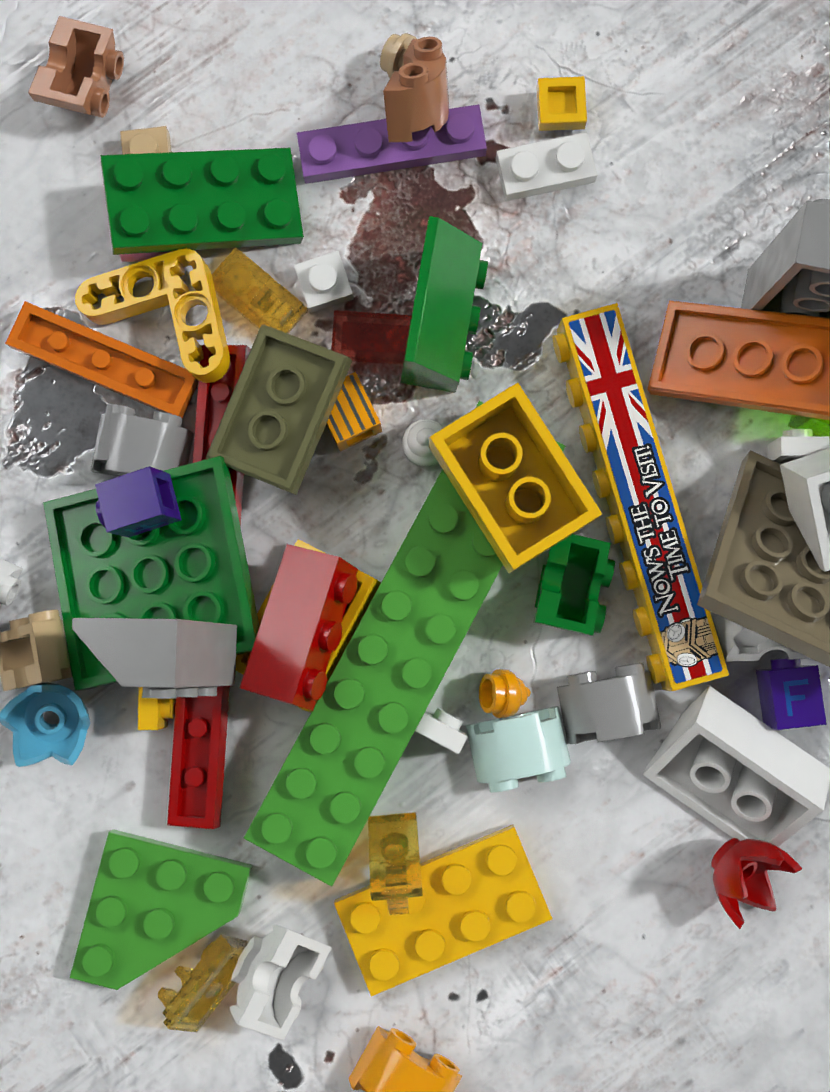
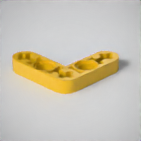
(167, 290)

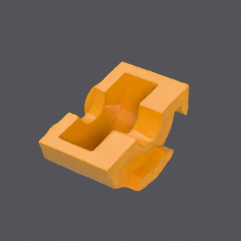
(393, 1066)

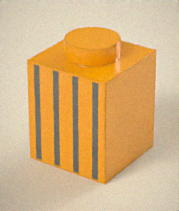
(352, 415)

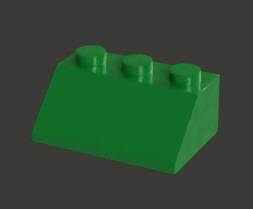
(444, 308)

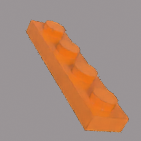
(102, 360)

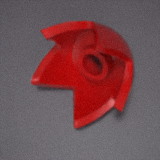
(743, 875)

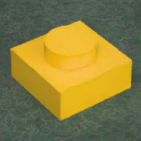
(561, 103)
(154, 712)

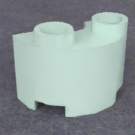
(519, 748)

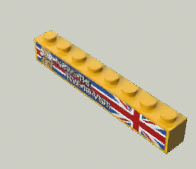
(639, 498)

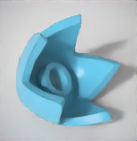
(39, 740)

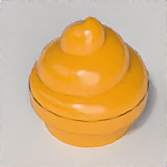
(502, 693)

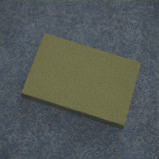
(279, 408)

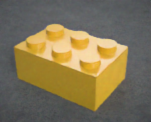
(513, 477)

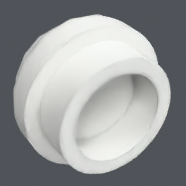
(416, 442)

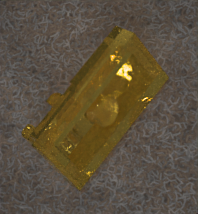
(256, 293)
(394, 860)
(202, 986)

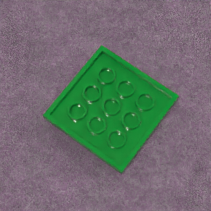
(171, 572)

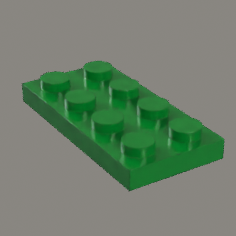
(201, 200)

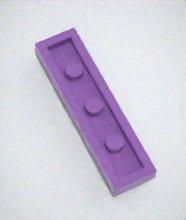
(366, 149)

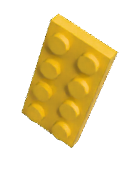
(467, 904)

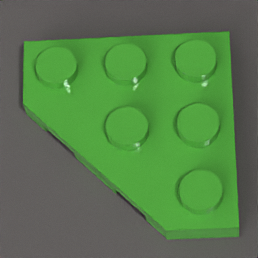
(152, 905)

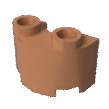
(78, 68)
(418, 92)

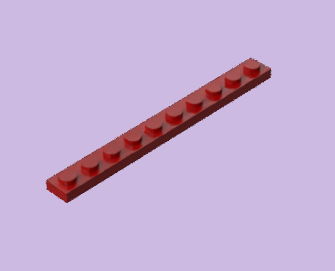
(203, 720)

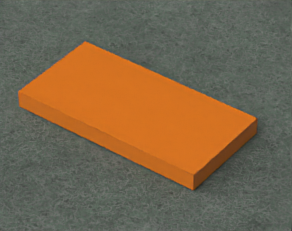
(744, 359)

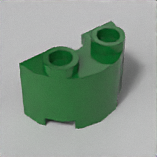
(572, 585)

